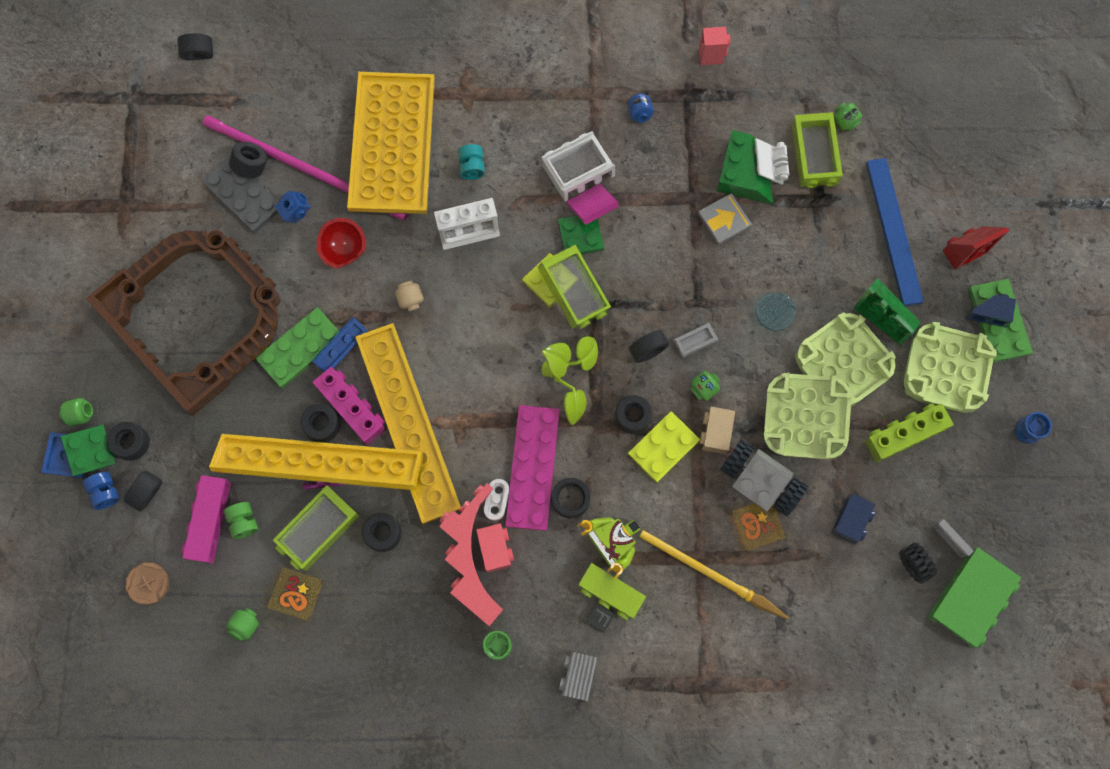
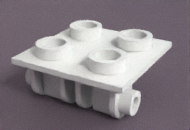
(772, 161)

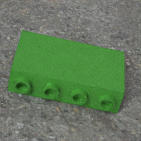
(975, 597)

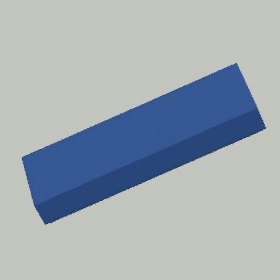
(339, 345)

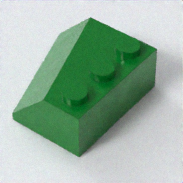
(740, 171)
(887, 312)

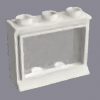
(577, 164)
(467, 223)

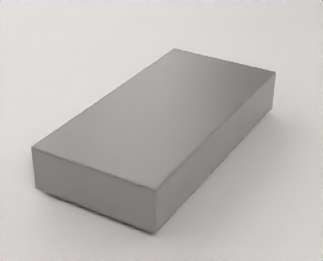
(695, 340)
(951, 537)

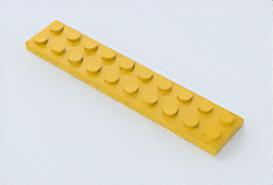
(408, 420)
(317, 461)

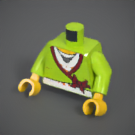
(612, 541)

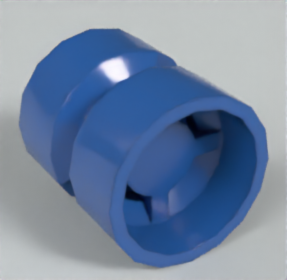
(1033, 427)
(101, 490)

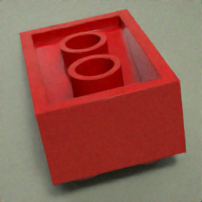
(973, 244)

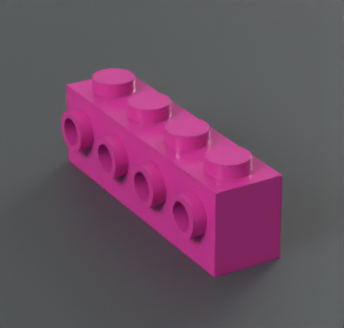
(349, 406)
(206, 519)

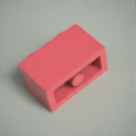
(713, 45)
(494, 547)

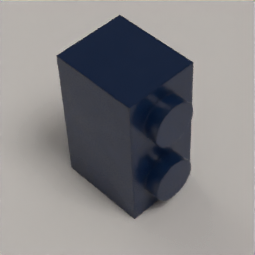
(854, 518)

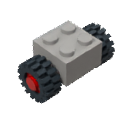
(763, 479)

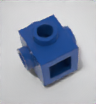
(292, 206)

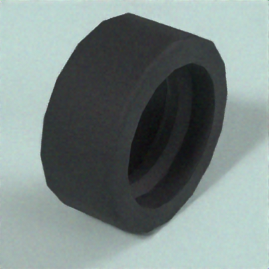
(648, 346)
(555, 498)

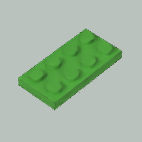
(1009, 341)
(297, 348)

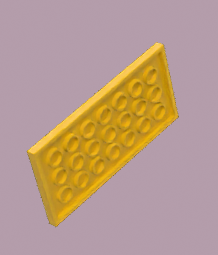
(391, 143)

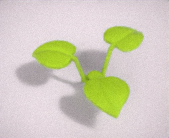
(555, 367)

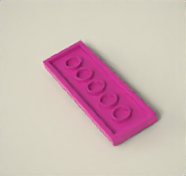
(532, 468)

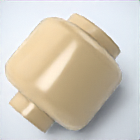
(409, 295)

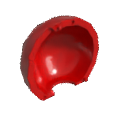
(340, 242)

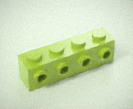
(909, 432)

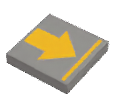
(724, 219)

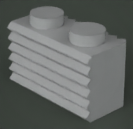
(579, 676)

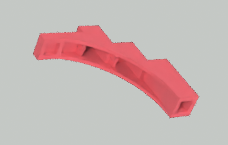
(469, 588)

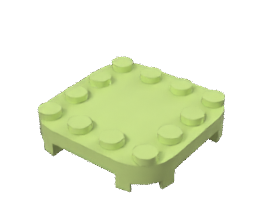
(847, 351)
(949, 368)
(807, 416)

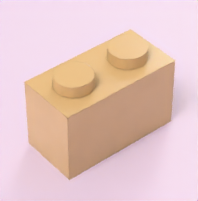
(718, 430)

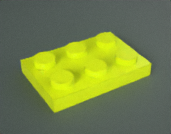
(663, 447)

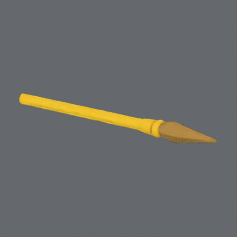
(757, 600)

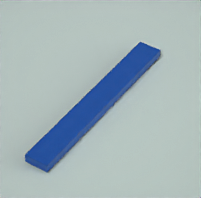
(894, 232)

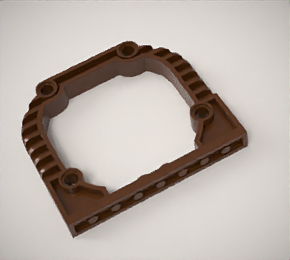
(190, 388)

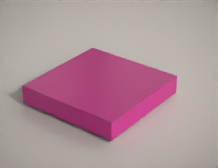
(592, 204)

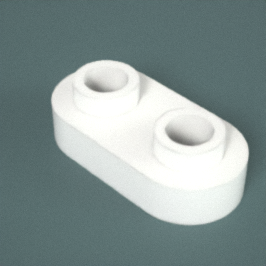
(497, 500)

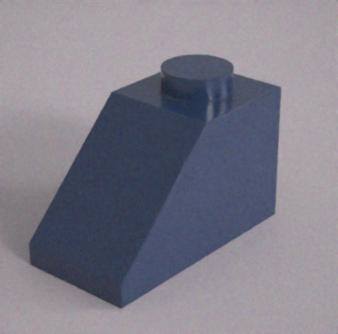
(994, 311)

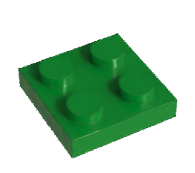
(585, 237)
(87, 450)

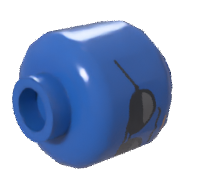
(640, 107)

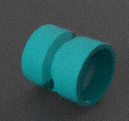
(471, 162)

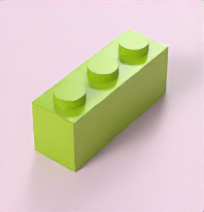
(611, 592)

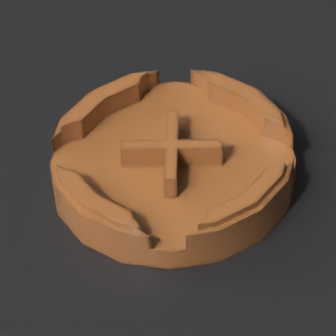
(147, 583)

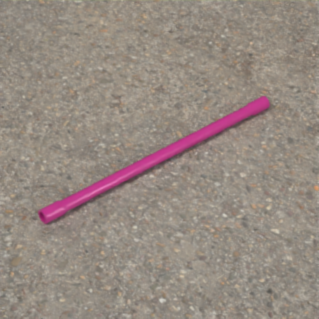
(220, 127)

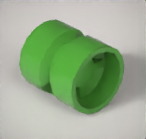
(240, 519)
(497, 645)

